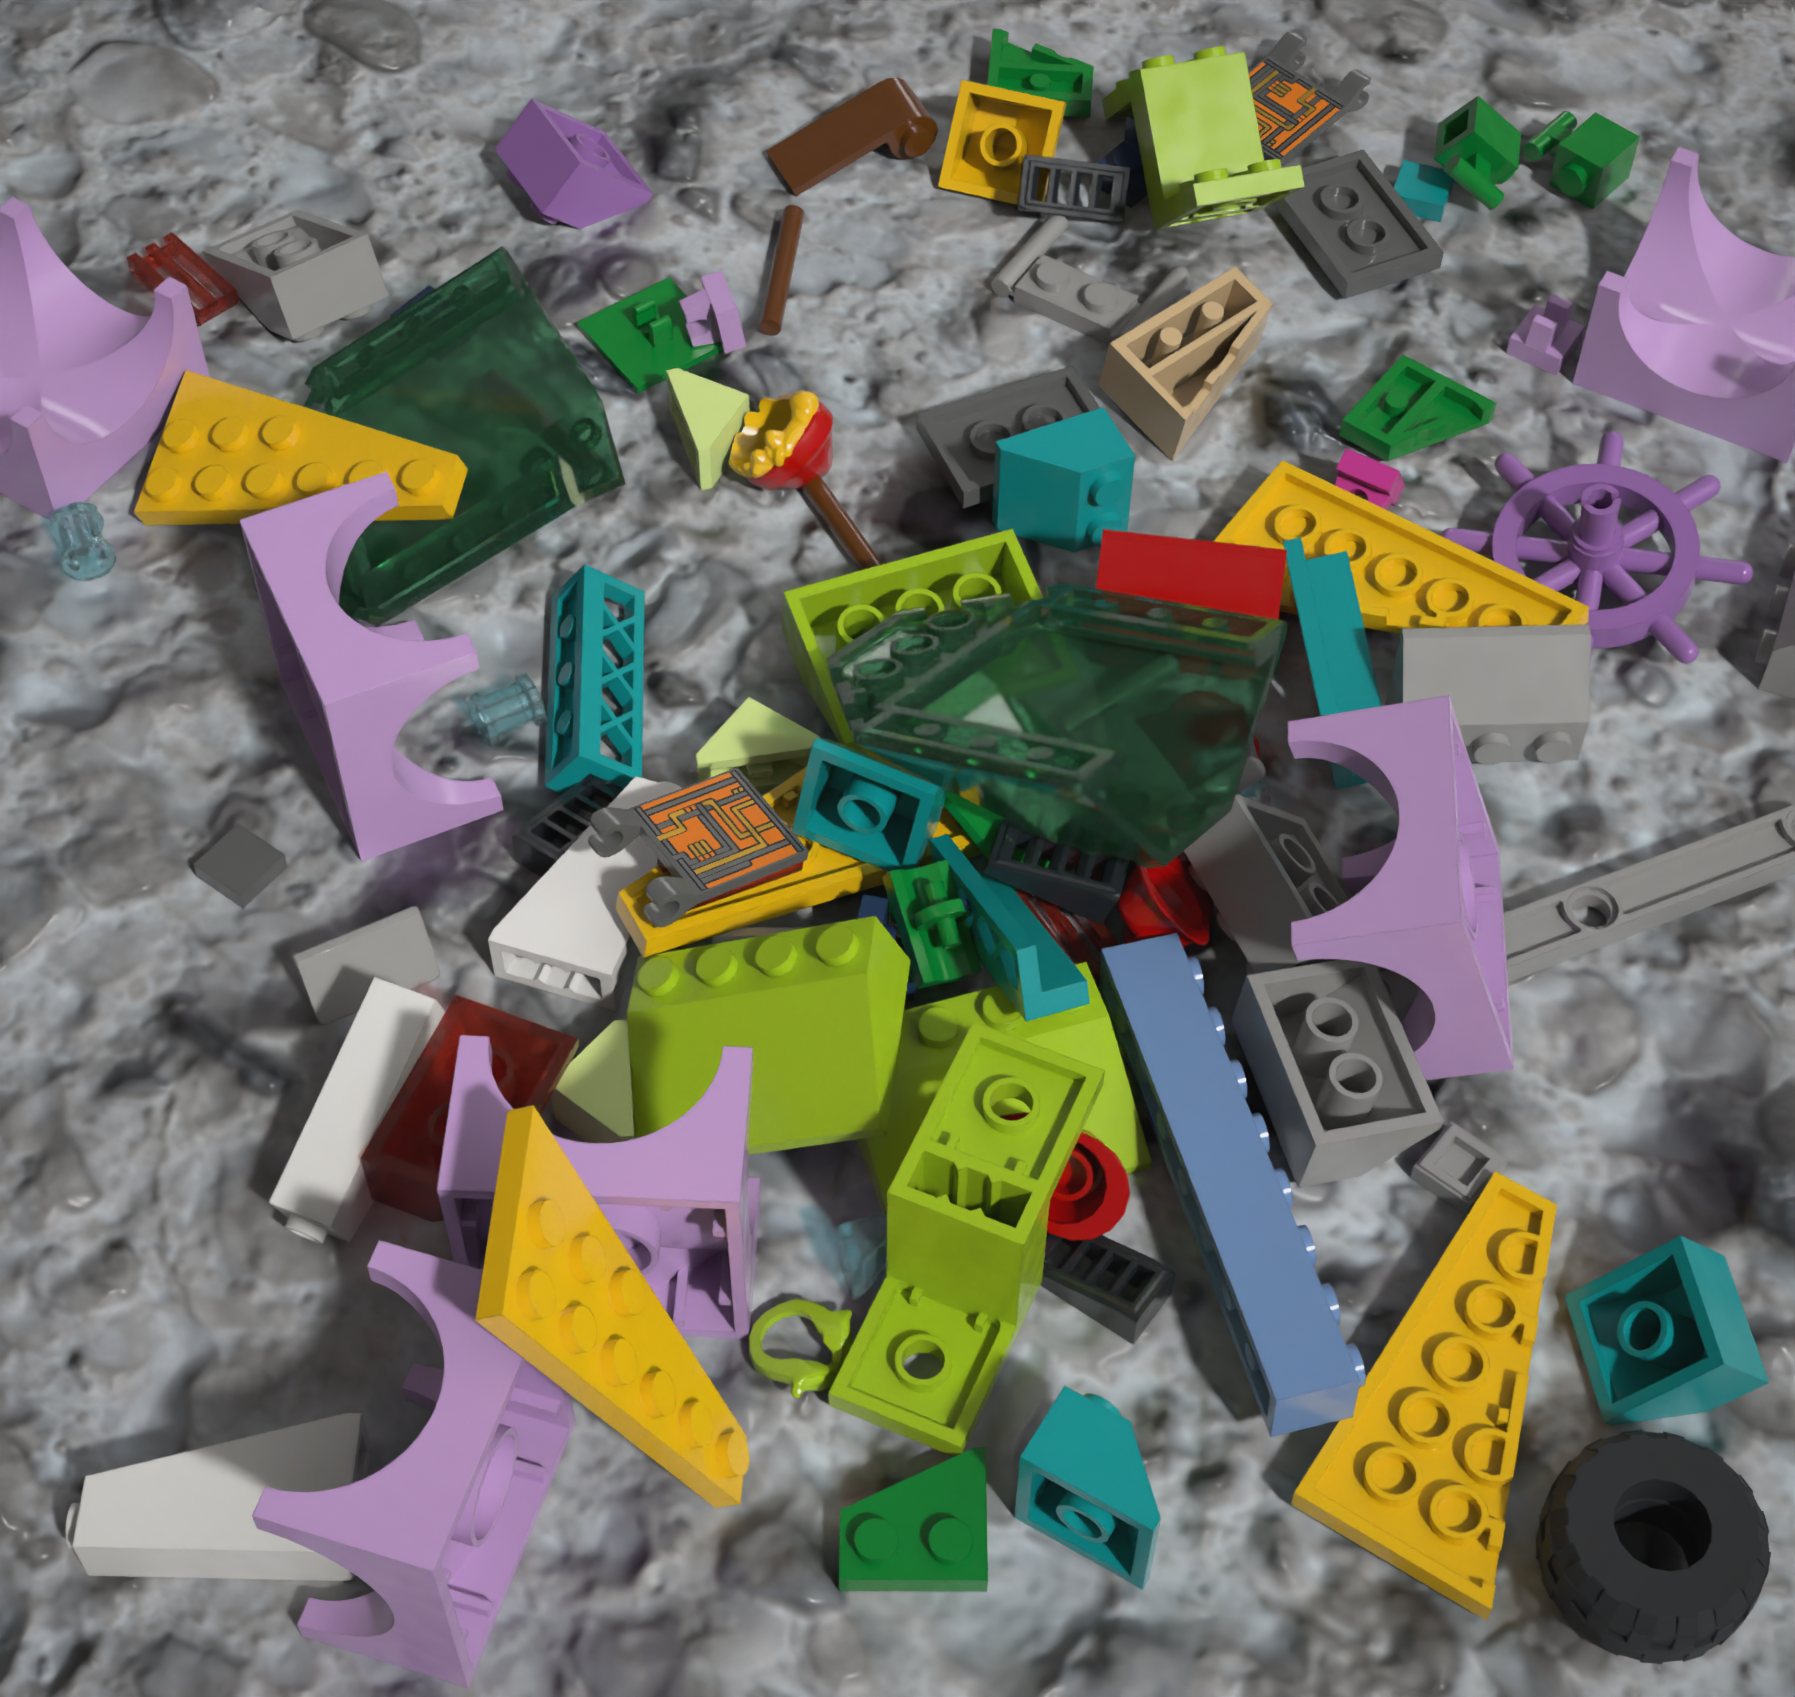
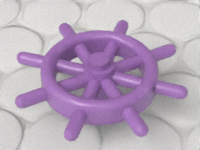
(1598, 550)

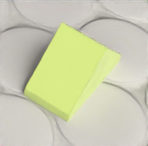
(706, 421)
(758, 743)
(596, 1089)

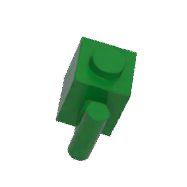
(1478, 150)
(1587, 160)

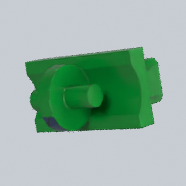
(932, 924)

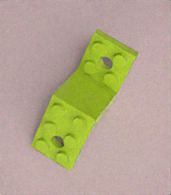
(1200, 138)
(966, 1238)

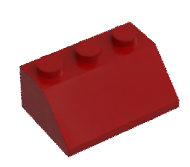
(1193, 572)

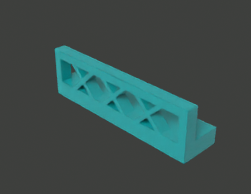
(1333, 638)
(579, 673)
(1013, 941)

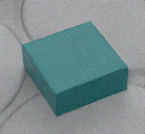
(1424, 189)

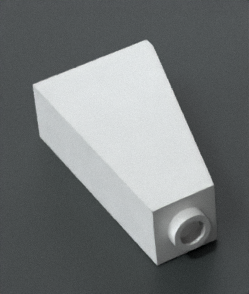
(567, 925)
(324, 1177)
(196, 1507)

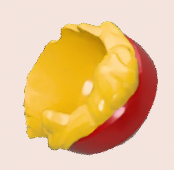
(784, 442)

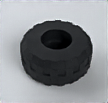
(1621, 1600)

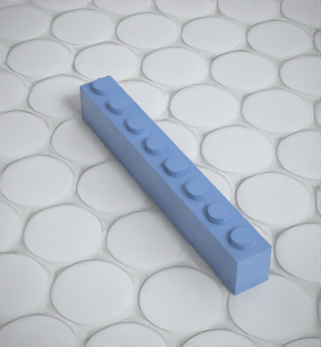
(1229, 1189)

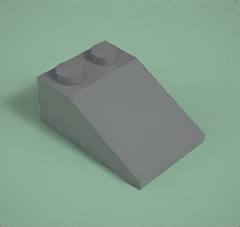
(301, 273)

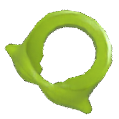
(796, 1372)

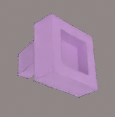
(713, 315)
(1546, 336)

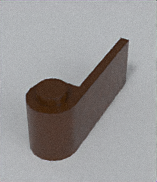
(877, 116)

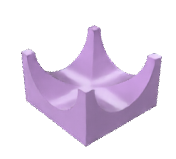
(1698, 325)
(78, 373)
(355, 681)
(1430, 895)
(670, 1196)
(455, 1508)

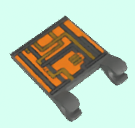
(1293, 108)
(706, 837)

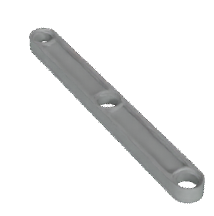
(1637, 898)

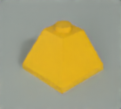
(990, 137)

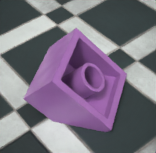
(569, 168)

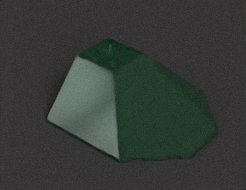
(497, 386)
(1070, 711)

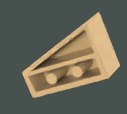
(1185, 358)

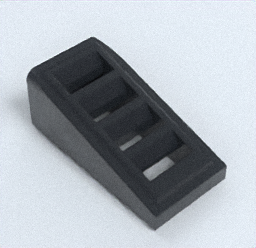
(1029, 179)
(533, 840)
(1087, 893)
(1122, 1317)

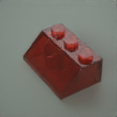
(408, 1145)

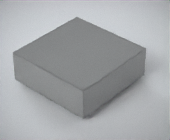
(1457, 1167)

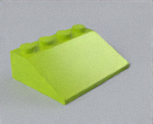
(838, 610)
(811, 1004)
(933, 1037)

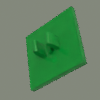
(646, 336)

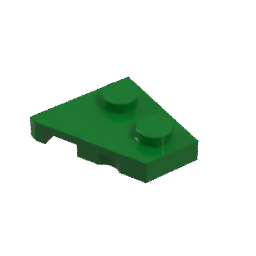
(1041, 74)
(1413, 410)
(920, 1532)

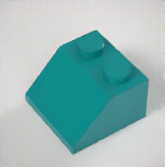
(1064, 482)
(867, 807)
(1665, 1335)
(1090, 1486)

